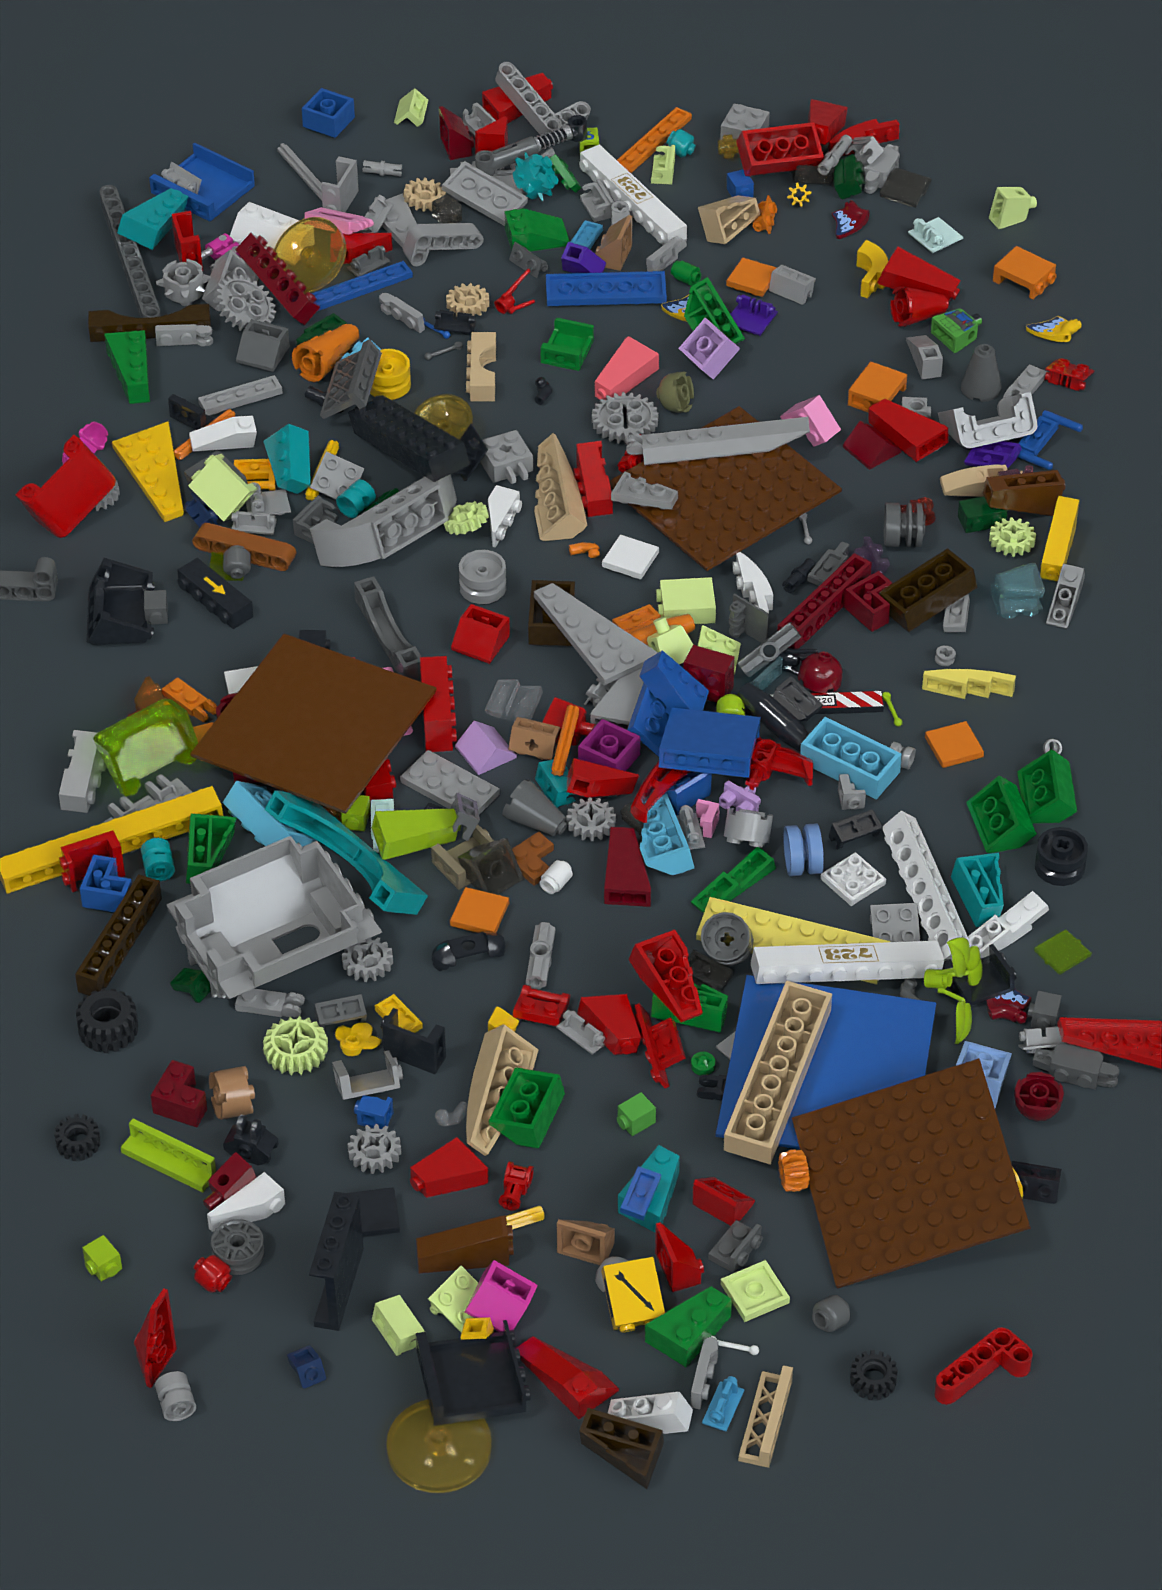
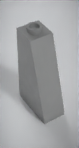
(619, 701)

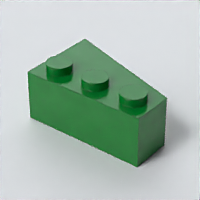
(685, 1327)

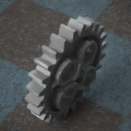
(243, 301)
(609, 419)

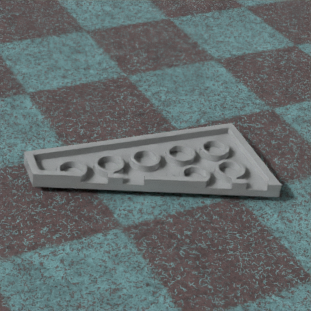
(599, 642)

